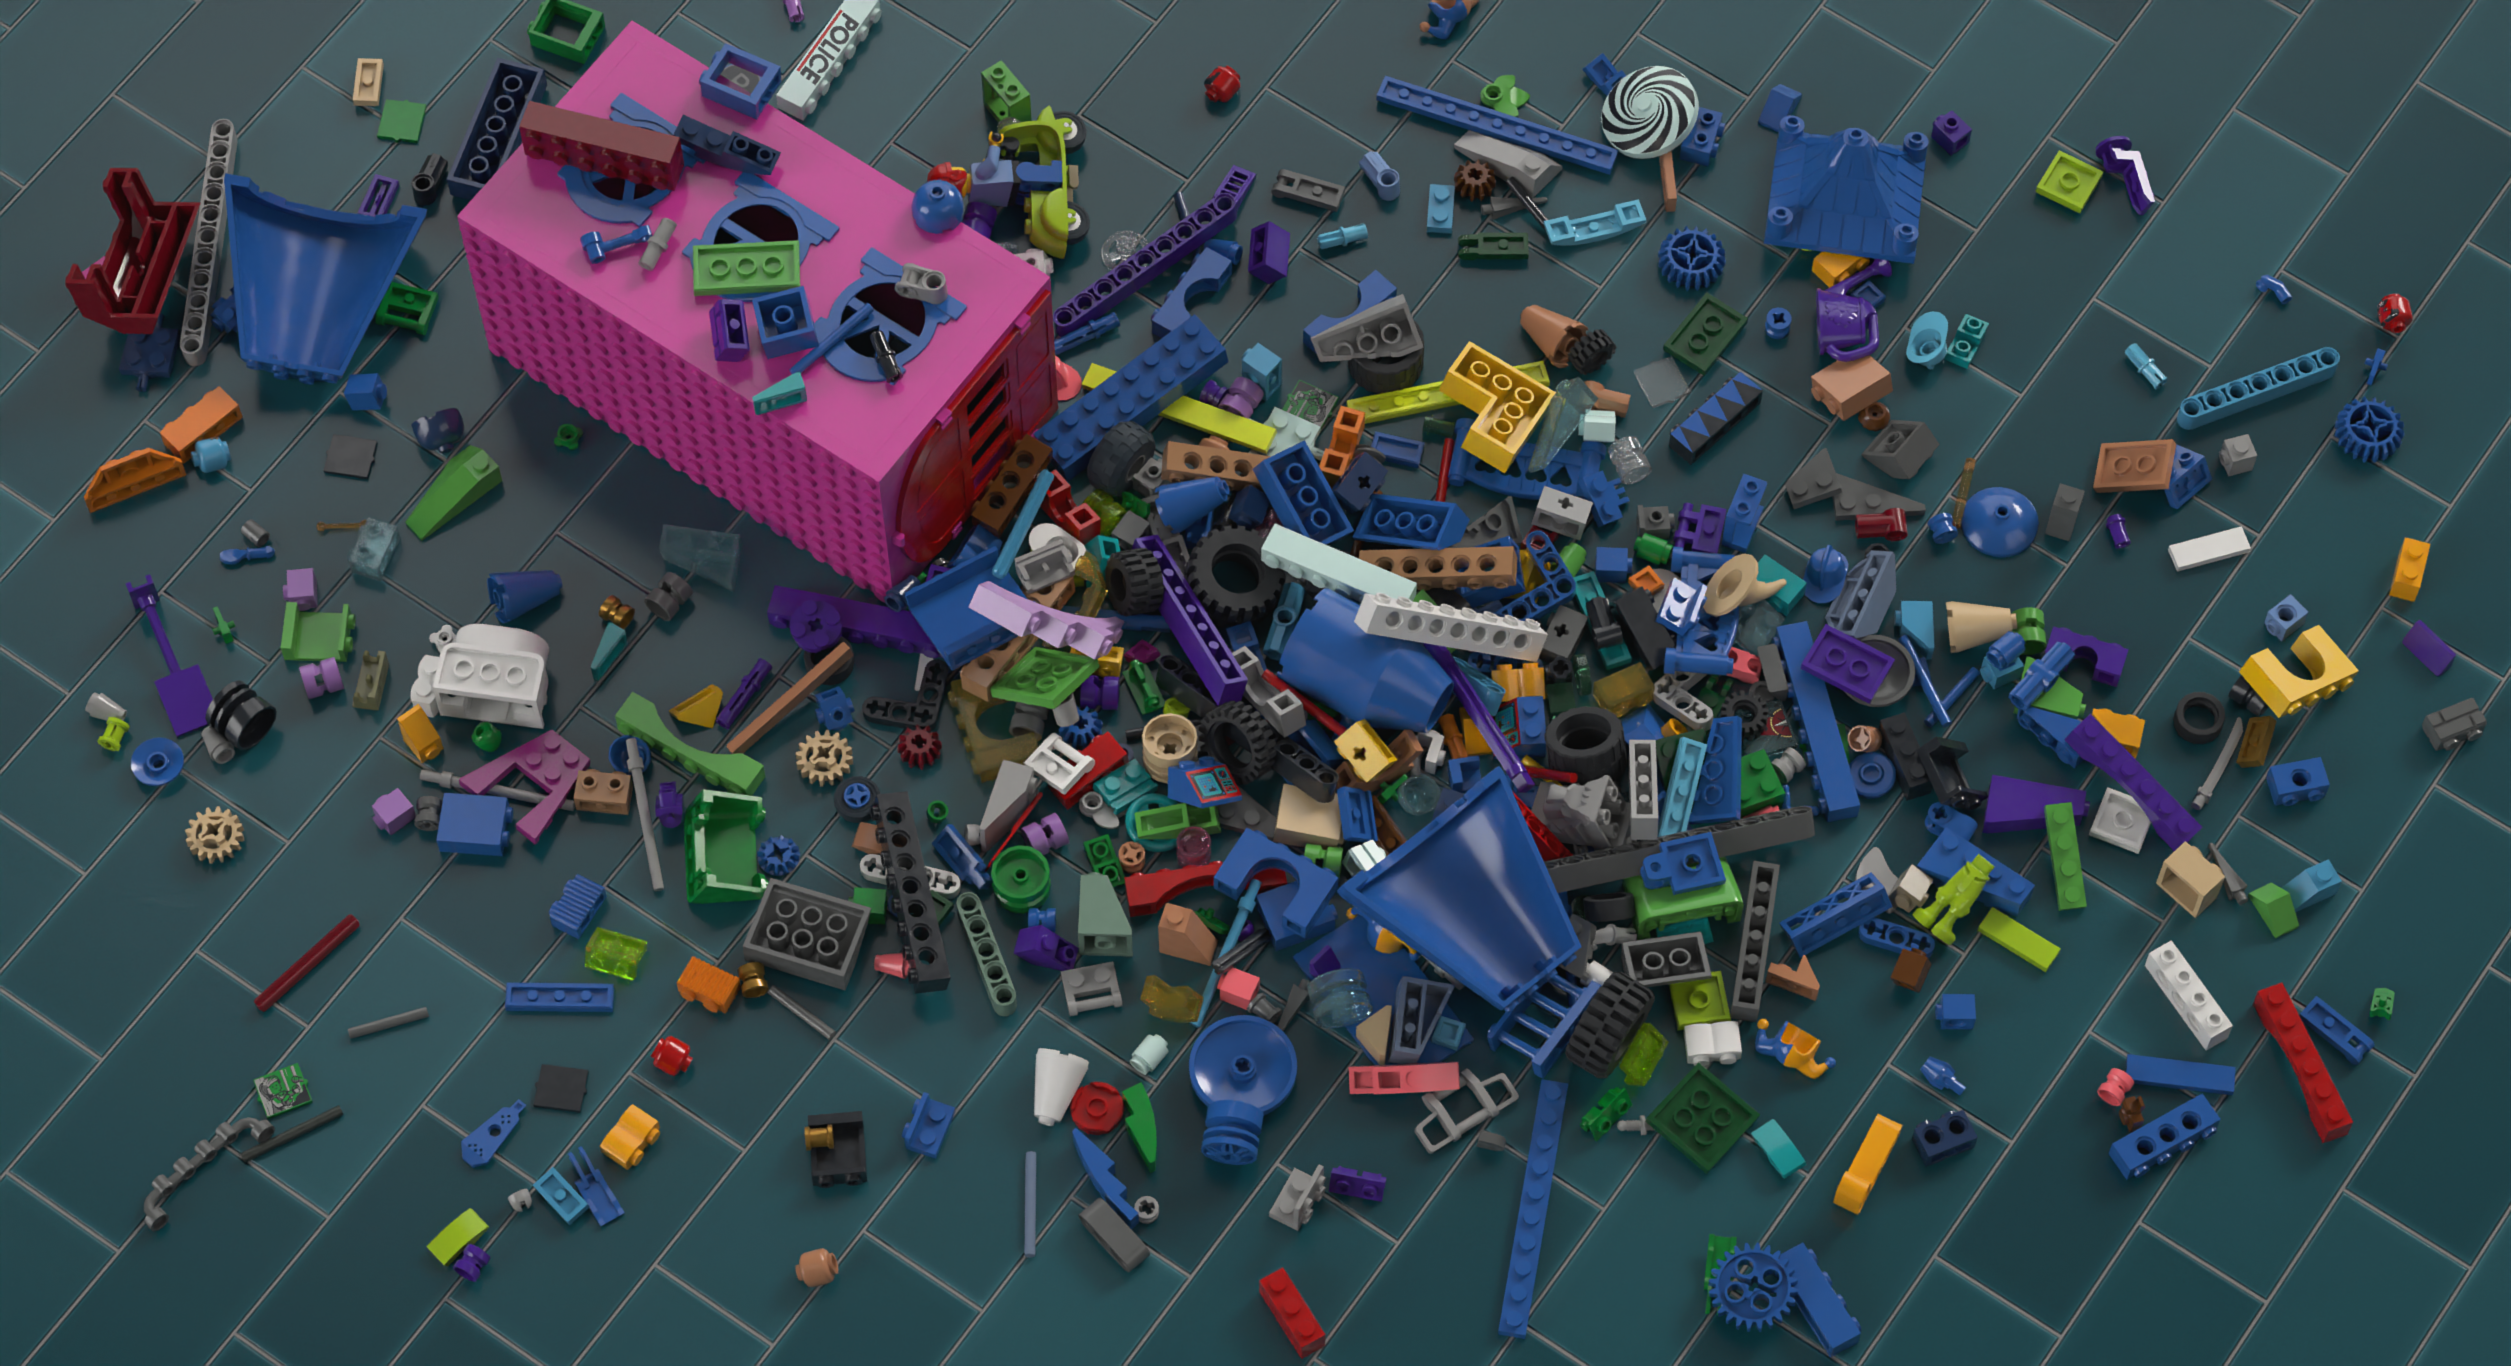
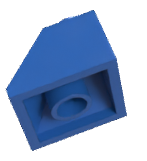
(1642, 725)

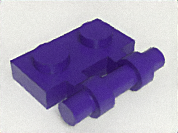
(1708, 529)

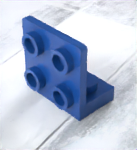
(2187, 476)

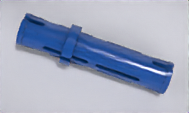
(1091, 330)

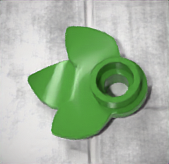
(1508, 96)

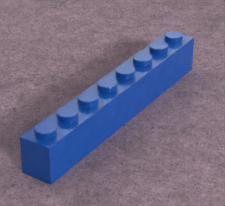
(1818, 726)

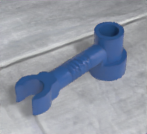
(595, 247)

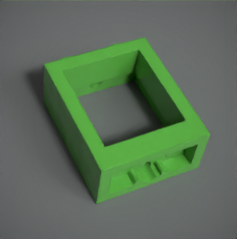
(1005, 94)

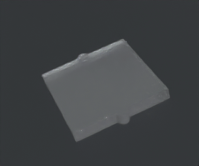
(1662, 382)

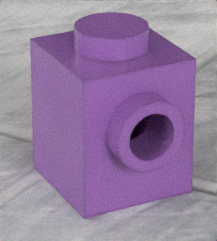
(301, 588)
(393, 811)

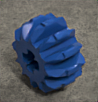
(1091, 728)

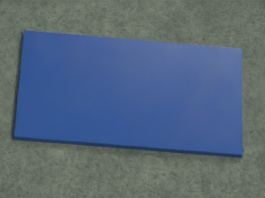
(1382, 977)

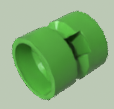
(2030, 626)
(1332, 857)

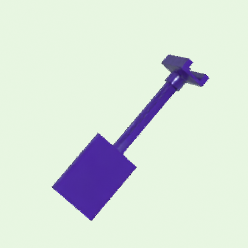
(183, 691)

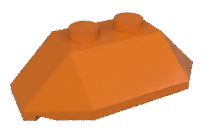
(131, 476)

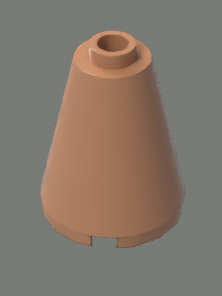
(1552, 333)

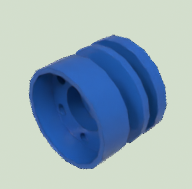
(1232, 1132)

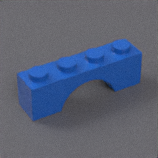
(1207, 273)
(1371, 291)

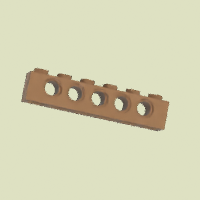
(1202, 458)
(1451, 560)
(980, 680)

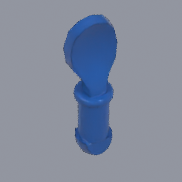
(234, 556)

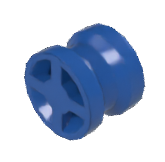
(1779, 329)
(1942, 528)

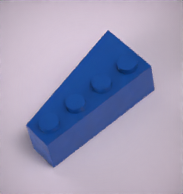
(2004, 890)

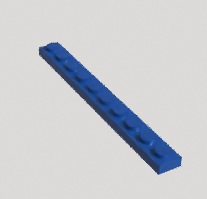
(1497, 125)
(1533, 1209)

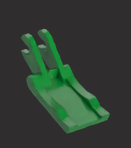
(1716, 1247)

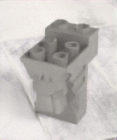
(1585, 814)

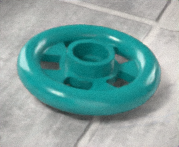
(1139, 805)

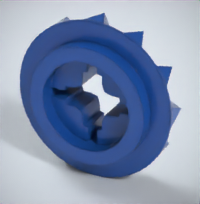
(771, 864)

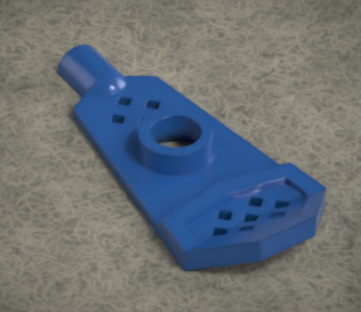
(484, 1141)

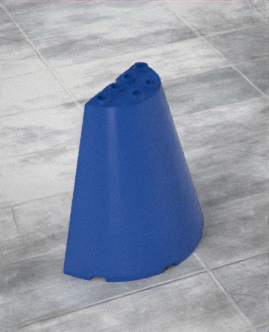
(309, 278)
(1473, 897)

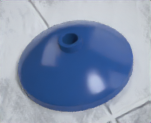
(1995, 533)

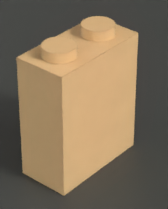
(1307, 820)

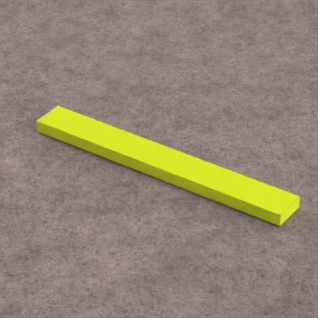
(1424, 397)
(1202, 416)

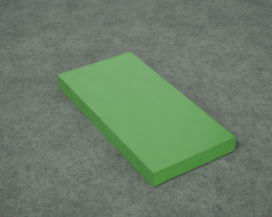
(746, 267)

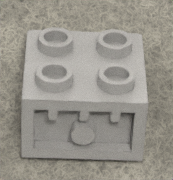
(1297, 1197)

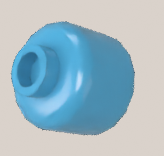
(210, 454)

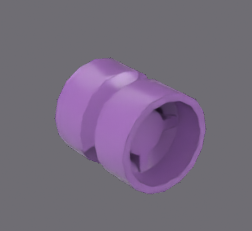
(1242, 397)
(330, 675)
(1035, 835)

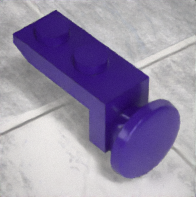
(2120, 160)

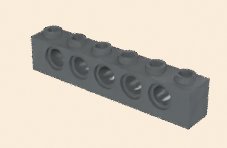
(1754, 941)

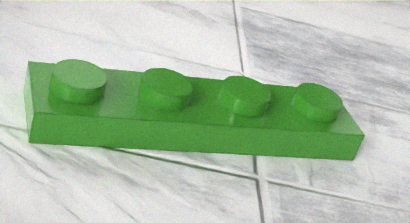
(2065, 856)

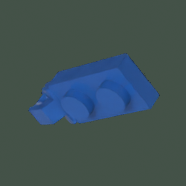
(962, 857)

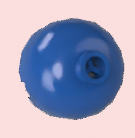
(937, 206)

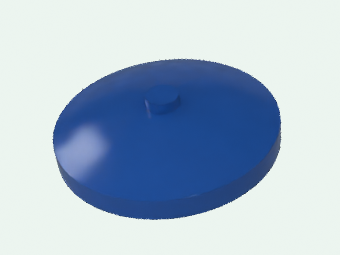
(1243, 1062)

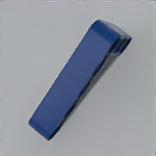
(1549, 588)

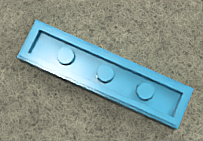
(1682, 787)

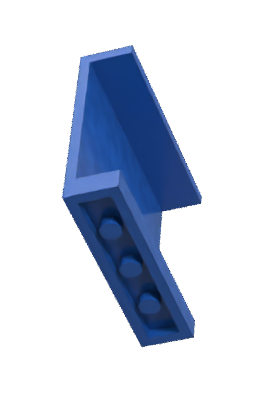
(945, 614)

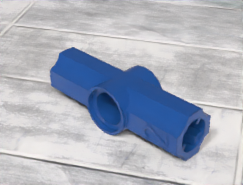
(2041, 675)

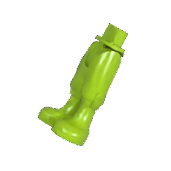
(1958, 892)

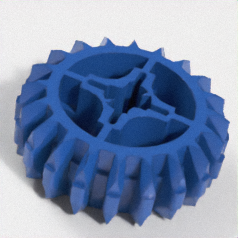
(1676, 256)
(2375, 423)

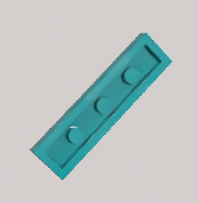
(1586, 589)

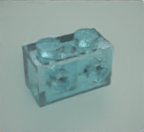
(373, 549)

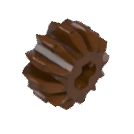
(1474, 180)

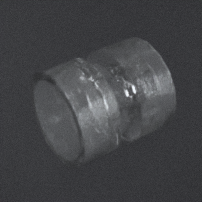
(1630, 463)

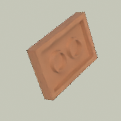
(2134, 466)

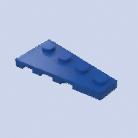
(1720, 781)

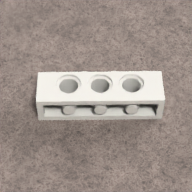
(2188, 995)

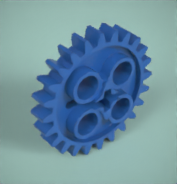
(1743, 1309)

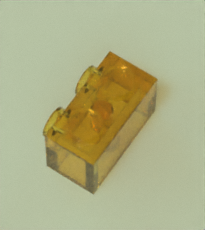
(1624, 690)

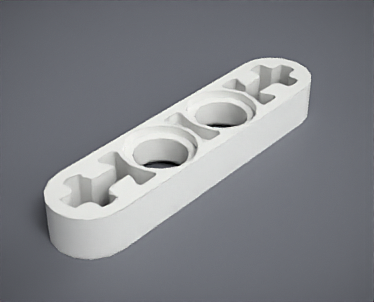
(943, 876)

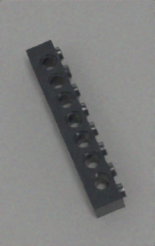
(897, 808)

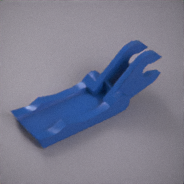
(596, 1191)

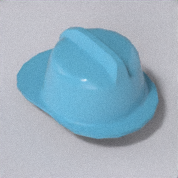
(1928, 340)

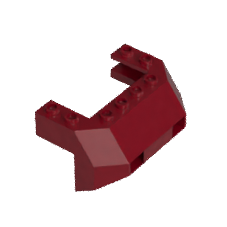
(141, 259)

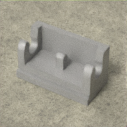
(1044, 566)

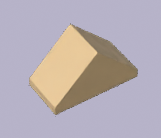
(1374, 1033)

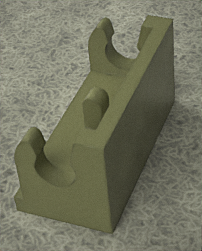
(371, 681)

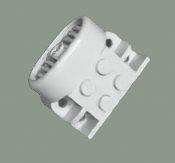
(493, 676)

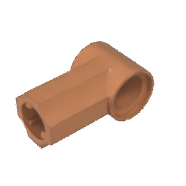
(1608, 399)

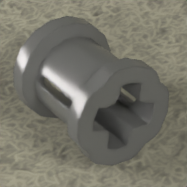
(1264, 1009)

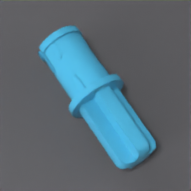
(1342, 236)
(2145, 365)

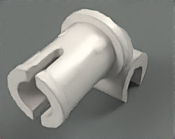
(1612, 935)

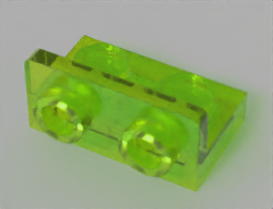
(614, 953)
(1643, 1055)

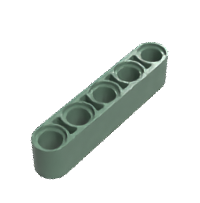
(986, 965)

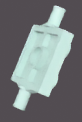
(1290, 432)

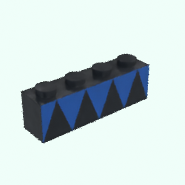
(1715, 417)

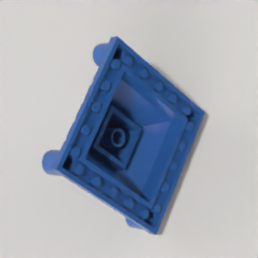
(1846, 193)

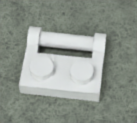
(1054, 769)

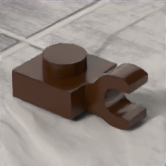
(2131, 1113)

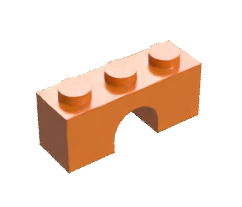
(1345, 437)

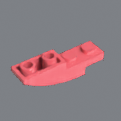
(1404, 1078)

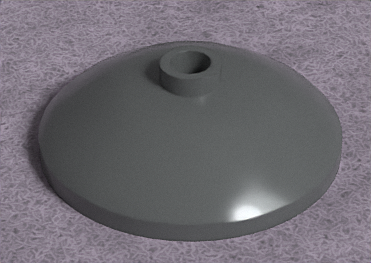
(1899, 678)

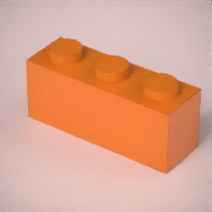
(199, 422)

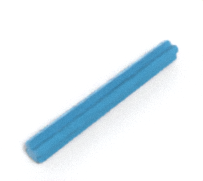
(1022, 524)

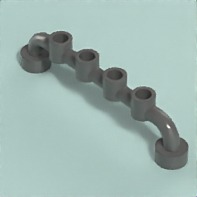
(156, 1217)

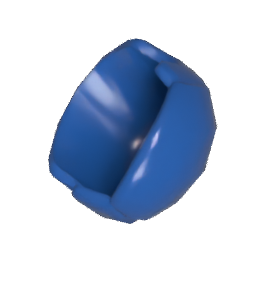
(619, 755)

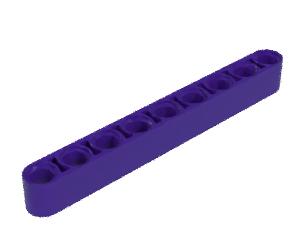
(1151, 255)

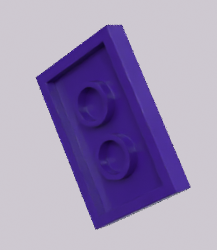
(1847, 663)

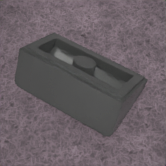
(1773, 671)

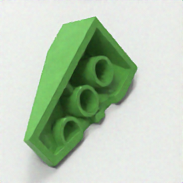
(457, 487)

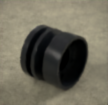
(241, 715)

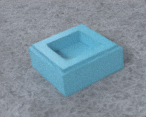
(1448, 1033)

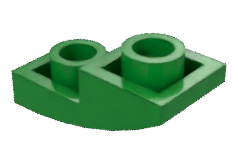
(1104, 860)

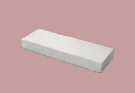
(2209, 548)

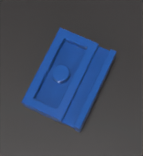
(1357, 814)

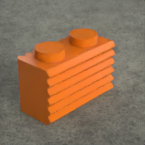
(708, 985)

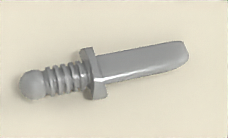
(1635, 1125)

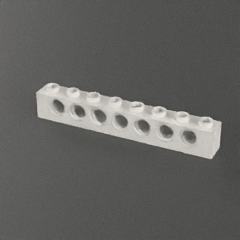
(1450, 627)

